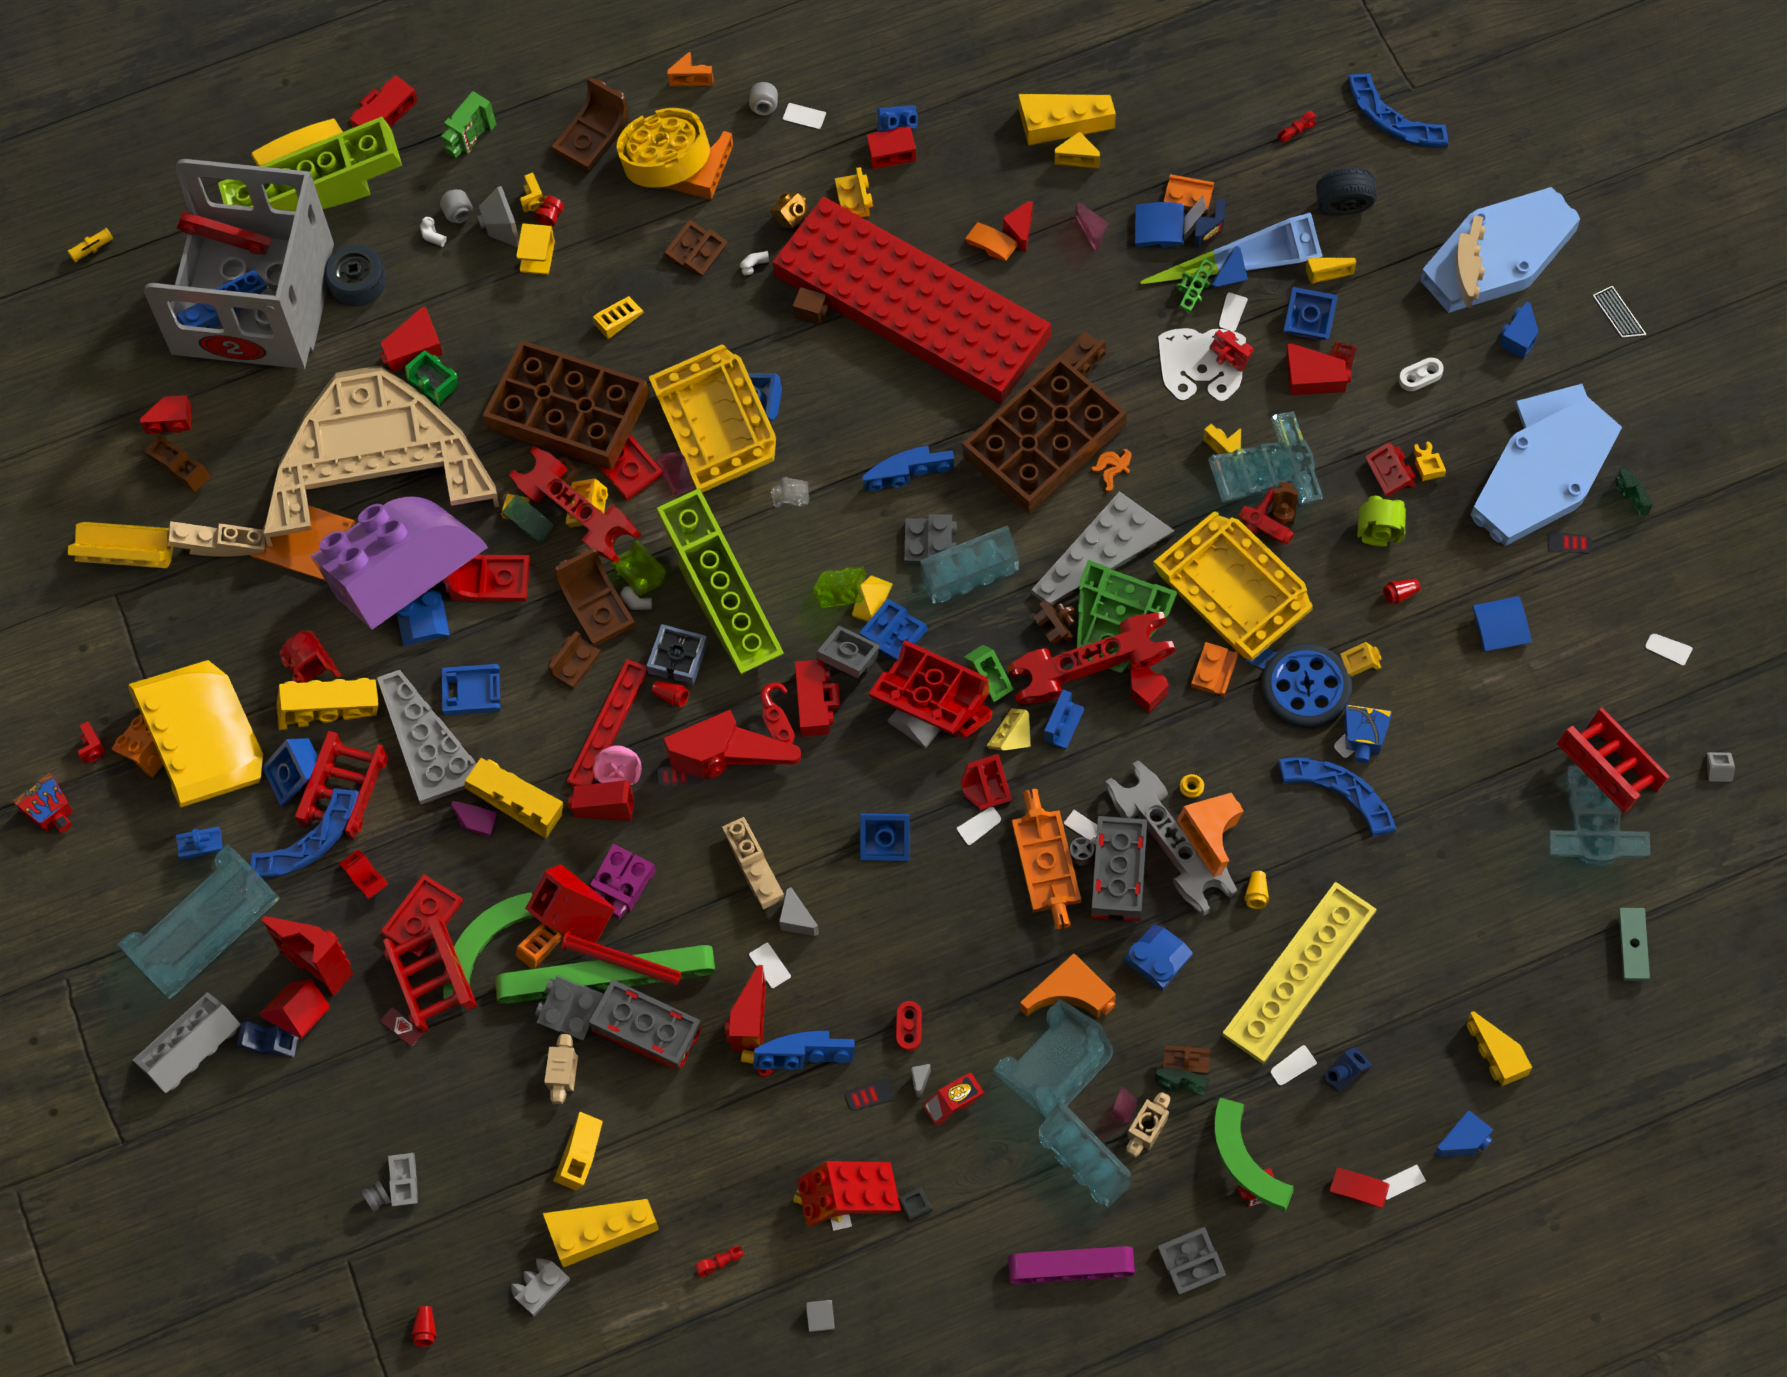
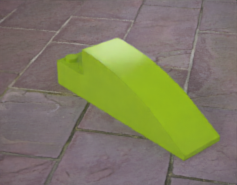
(336, 167)
(718, 581)

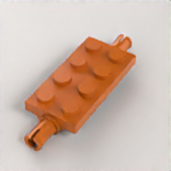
(1046, 860)

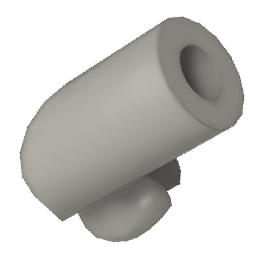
(633, 602)

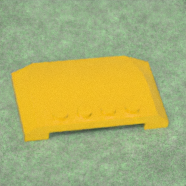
(715, 417)
(1235, 584)
(199, 731)

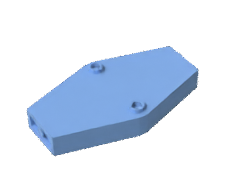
(1515, 249)
(1545, 471)

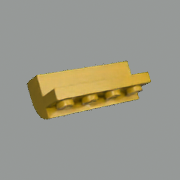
(121, 545)

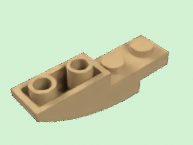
(1469, 263)
(220, 541)
(753, 863)

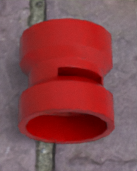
(549, 211)

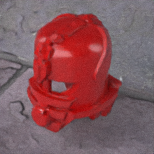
(306, 657)

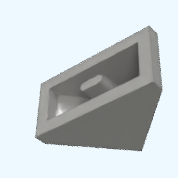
(914, 728)
(796, 917)

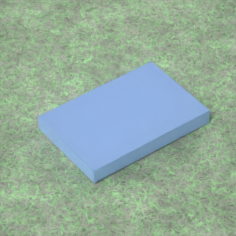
(1541, 406)

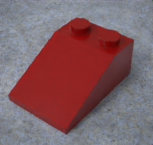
(747, 1015)

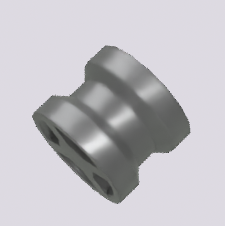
(1081, 846)
(376, 1196)

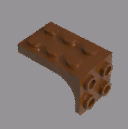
(594, 126)
(592, 597)

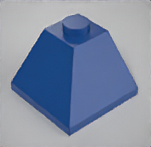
(290, 768)

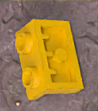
(853, 194)
(593, 492)

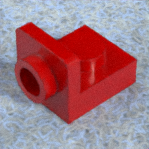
(93, 745)

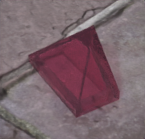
(1092, 224)
(676, 471)

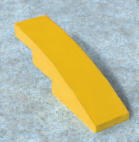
(295, 141)

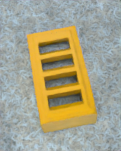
(1329, 268)
(616, 325)

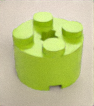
(1381, 521)

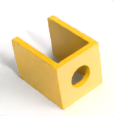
(535, 249)

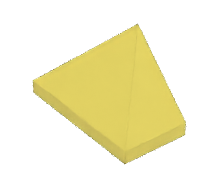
(1012, 732)

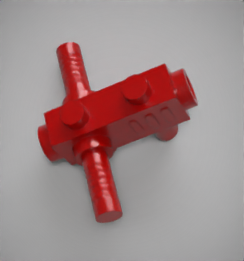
(1257, 520)

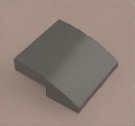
(1191, 1260)

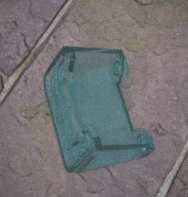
(1059, 1061)

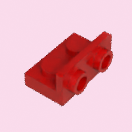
(1390, 468)

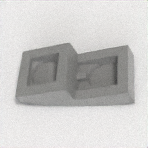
(403, 1179)

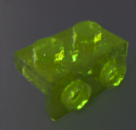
(640, 569)
(840, 587)

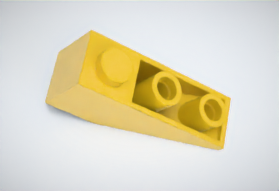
(1503, 1053)
(579, 1152)

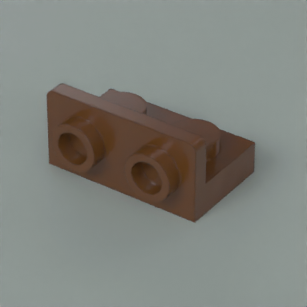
(1085, 353)
(573, 661)

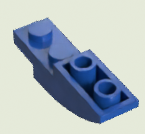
(206, 316)
(897, 469)
(794, 1049)

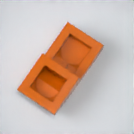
(993, 241)

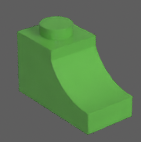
(985, 662)

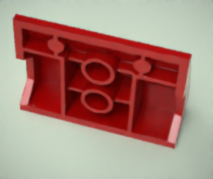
(931, 688)
(312, 950)

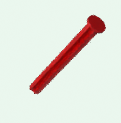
(620, 959)

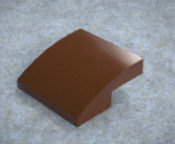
(695, 248)

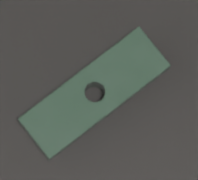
(1633, 930)

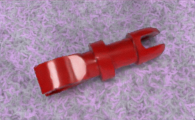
(1305, 122)
(707, 1266)

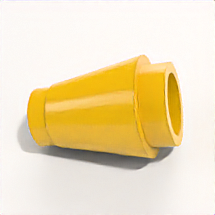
(1257, 891)

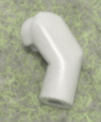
(429, 233)
(753, 259)

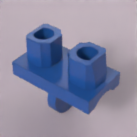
(897, 116)
(199, 842)

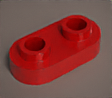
(909, 1027)

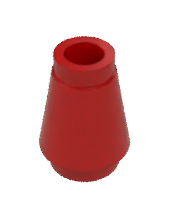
(1400, 590)
(673, 694)
(424, 1327)

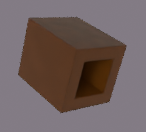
(810, 306)

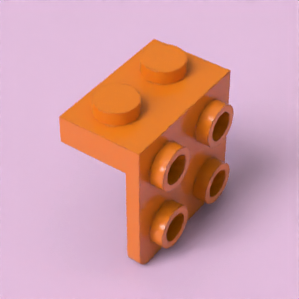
(139, 747)

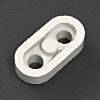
(1419, 374)

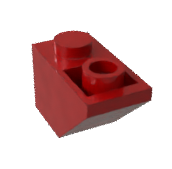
(168, 415)
(1147, 687)

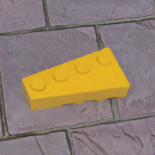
(1062, 116)
(325, 701)
(515, 797)
(596, 1229)

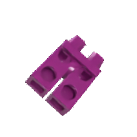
(622, 879)

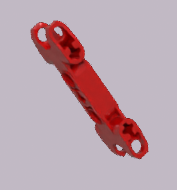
(602, 527)
(1133, 645)

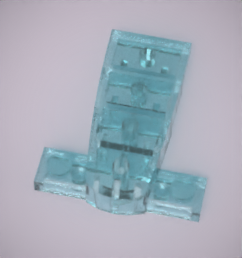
(1264, 466)
(1595, 827)

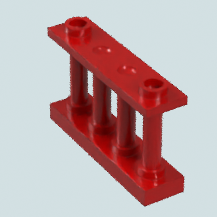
(325, 769)
(1601, 771)
(453, 975)

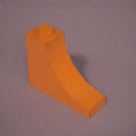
(706, 179)
(1204, 826)
(1074, 985)

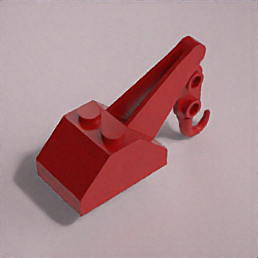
(717, 742)

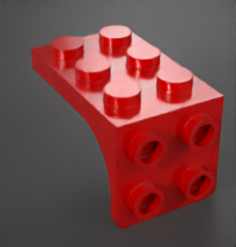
(490, 579)
(848, 1188)

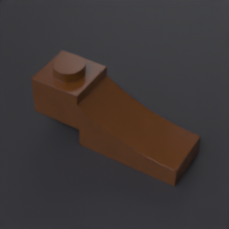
(178, 463)

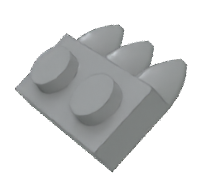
(540, 1286)

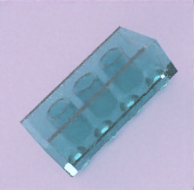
(969, 565)
(1085, 1155)

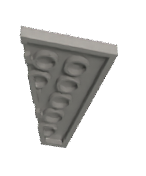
(1110, 540)
(429, 748)

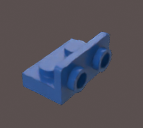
(1063, 721)

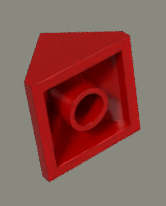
(297, 1007)

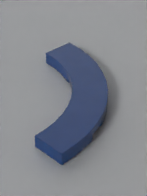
(1391, 121)
(1343, 783)
(313, 844)

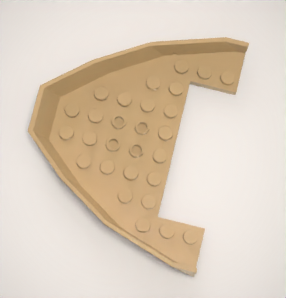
(365, 429)

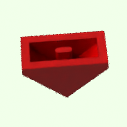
(1018, 224)

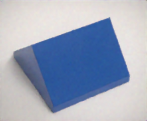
(885, 837)

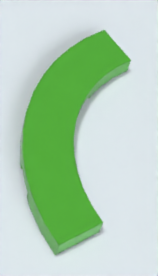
(483, 929)
(1240, 1164)

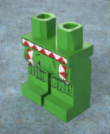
(467, 124)

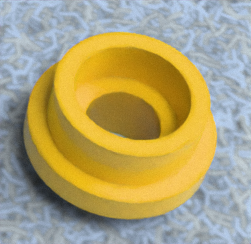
(1191, 779)

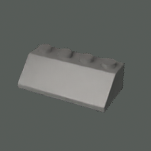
(187, 1042)

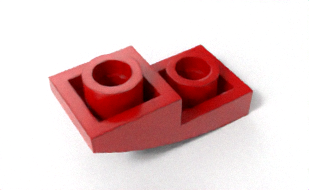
(1360, 1188)

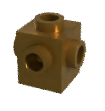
(790, 209)

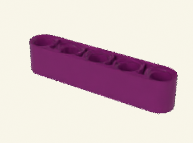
(1071, 1265)

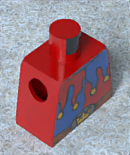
(45, 805)

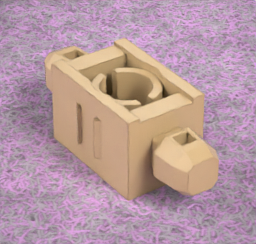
(561, 1069)
(1159, 1112)

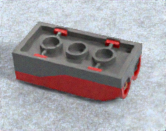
(1119, 868)
(645, 1025)

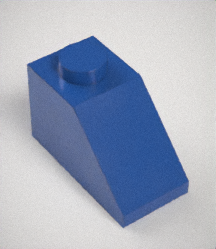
(1466, 1138)

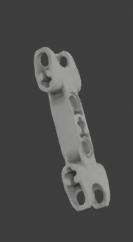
(1145, 802)

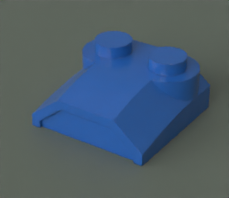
(1310, 314)
(769, 392)
(423, 619)
(1158, 956)

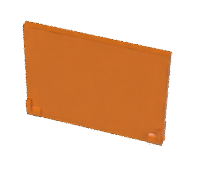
(295, 549)

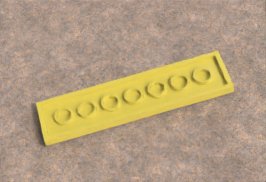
(1299, 972)

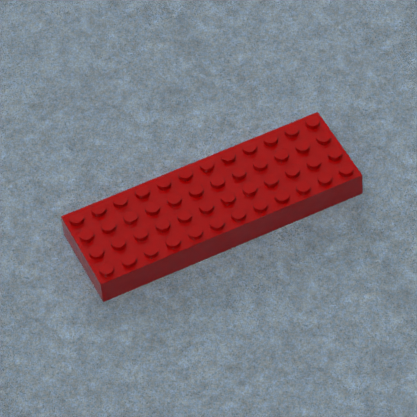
(913, 300)

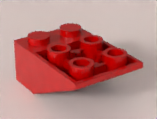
(569, 905)

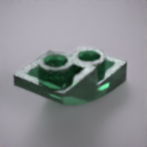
(1632, 487)
(528, 519)
(1172, 1079)

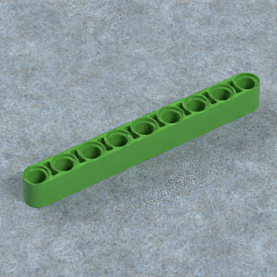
(598, 974)

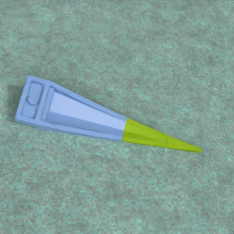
(1274, 246)

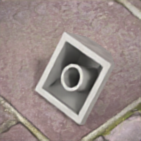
(498, 218)

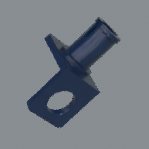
(1346, 1069)

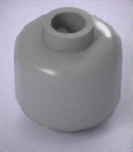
(763, 98)
(456, 206)

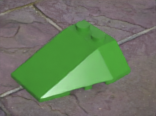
(1112, 597)

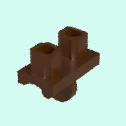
(1284, 503)
(1048, 614)
(1187, 1059)

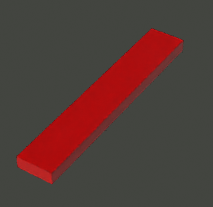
(609, 721)

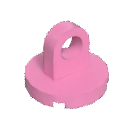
(617, 765)

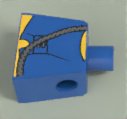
(1365, 730)

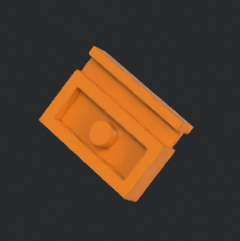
(1188, 191)
(1214, 669)

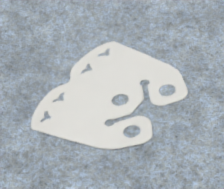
(1188, 355)

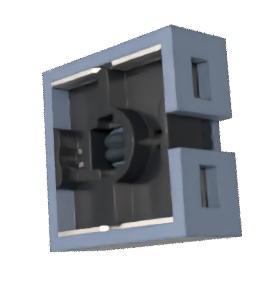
(677, 654)

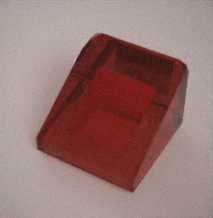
(1344, 352)

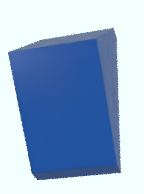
(1231, 271)

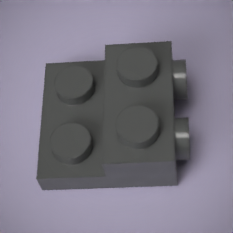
(928, 536)
(848, 652)
(568, 1007)

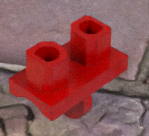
(1230, 351)

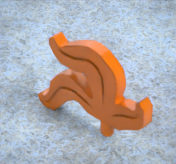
(1119, 465)

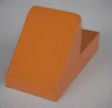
(685, 74)

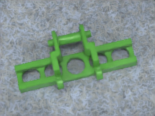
(1189, 295)

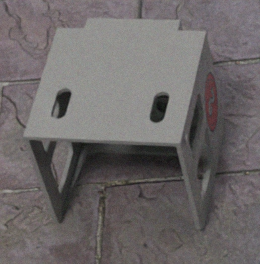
(282, 320)

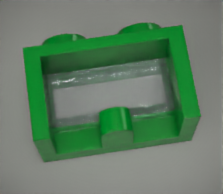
(431, 377)

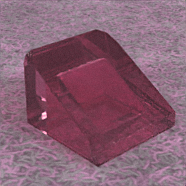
(1124, 1106)

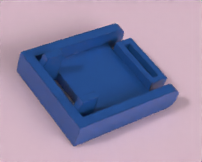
(476, 689)

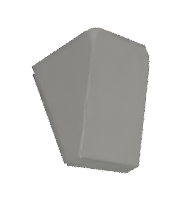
(1720, 767)
(920, 1077)
(820, 1316)

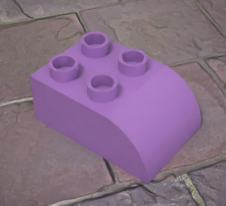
(394, 556)

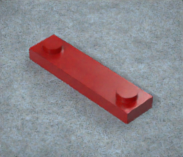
(224, 233)

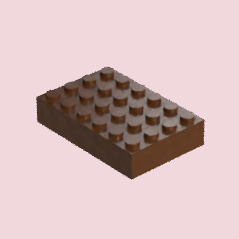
(566, 405)
(1044, 434)

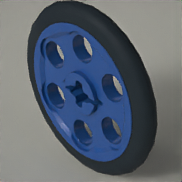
(1310, 714)

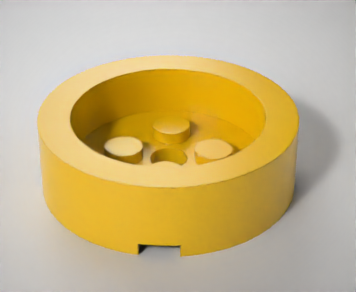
(658, 162)

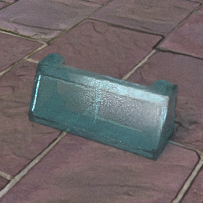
(201, 924)

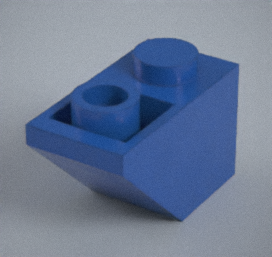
(1521, 333)

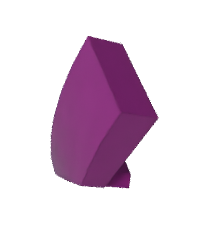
(474, 818)

